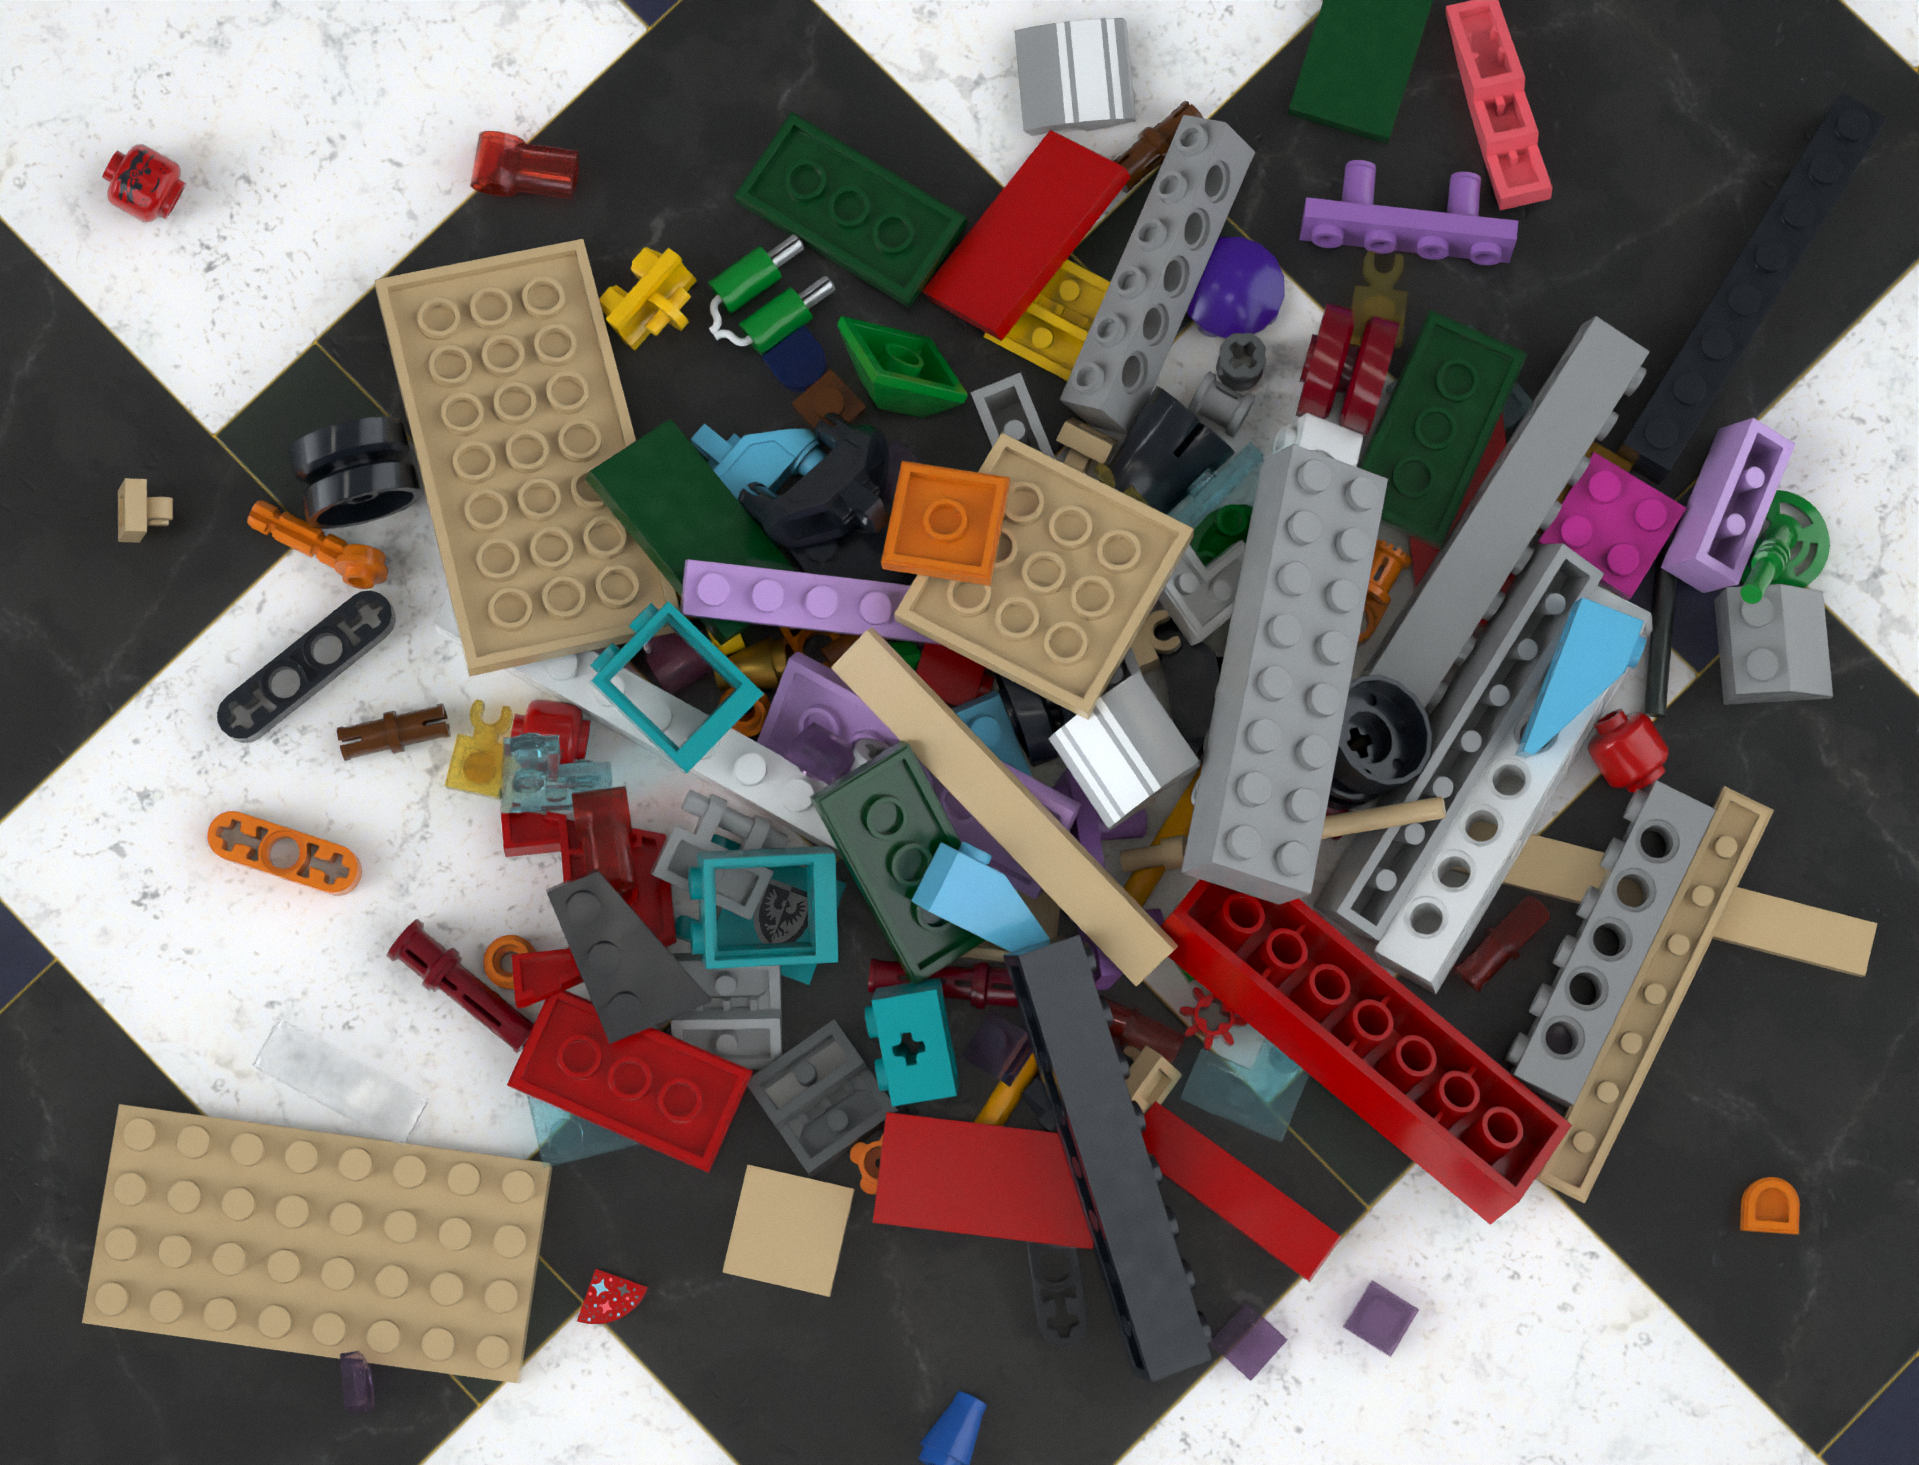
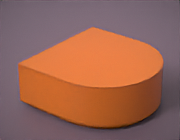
(1770, 1207)

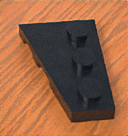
(620, 959)

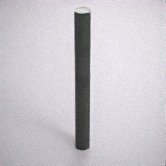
(1661, 637)

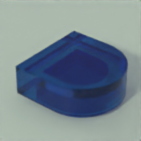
(797, 360)

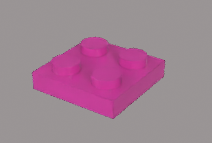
(1614, 524)

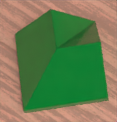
(901, 369)

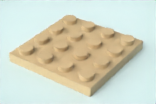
(1066, 585)

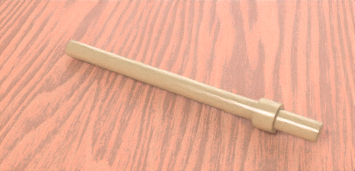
(1172, 849)

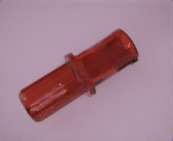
(1502, 943)
(1139, 1031)

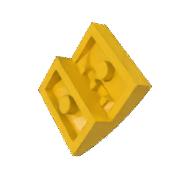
(1058, 320)

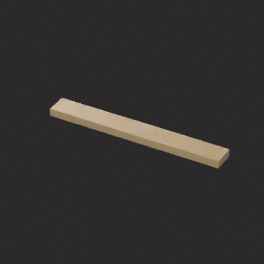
(1004, 806)
(1749, 921)
(1656, 993)

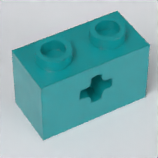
(923, 1012)

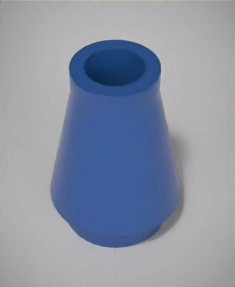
(954, 1433)

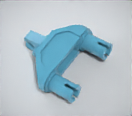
(758, 457)

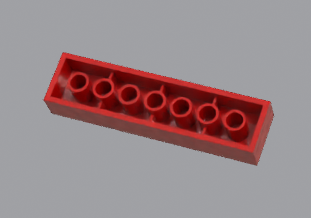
(1369, 1042)

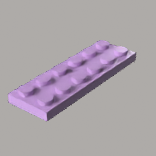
(818, 695)

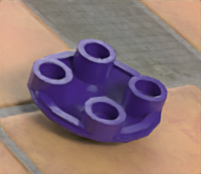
(1237, 289)

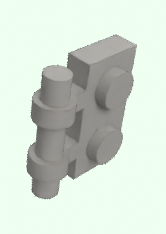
(738, 888)

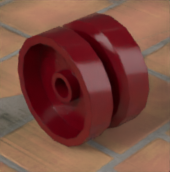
(1347, 368)

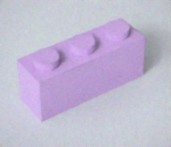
(1728, 505)

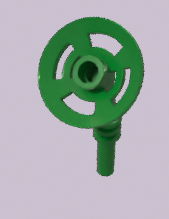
(1773, 548)

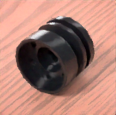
(1380, 742)

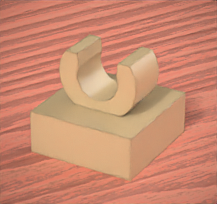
(1085, 444)
(138, 511)
(1147, 644)
(1149, 1077)

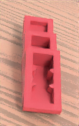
(1498, 103)

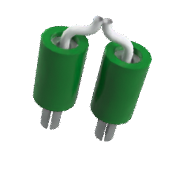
(751, 277)

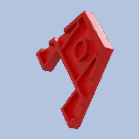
(554, 971)

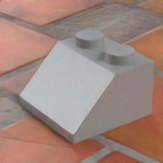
(1773, 646)

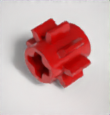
(1200, 1024)

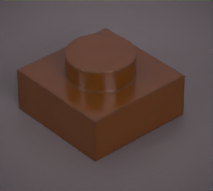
(828, 396)

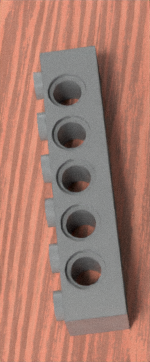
(1157, 274)
(1682, 825)

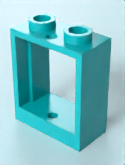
(715, 725)
(820, 899)

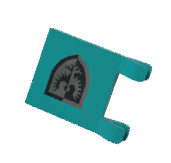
(777, 919)

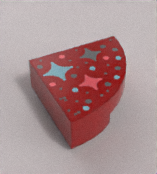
(610, 1298)

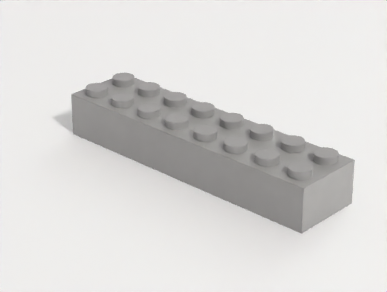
(1285, 676)

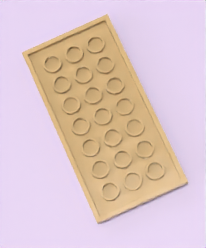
(506, 417)
(318, 1243)

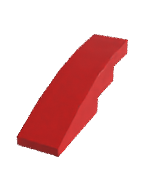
(1237, 1194)

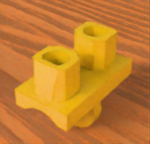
(652, 300)

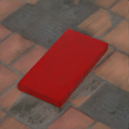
(1026, 234)
(637, 1087)
(978, 1181)

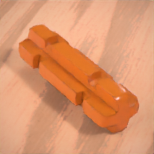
(295, 533)

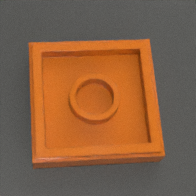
(946, 523)

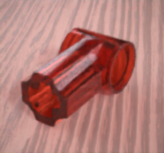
(510, 165)
(603, 828)

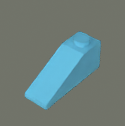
(1587, 660)
(977, 898)

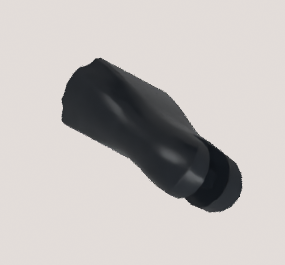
(1166, 452)

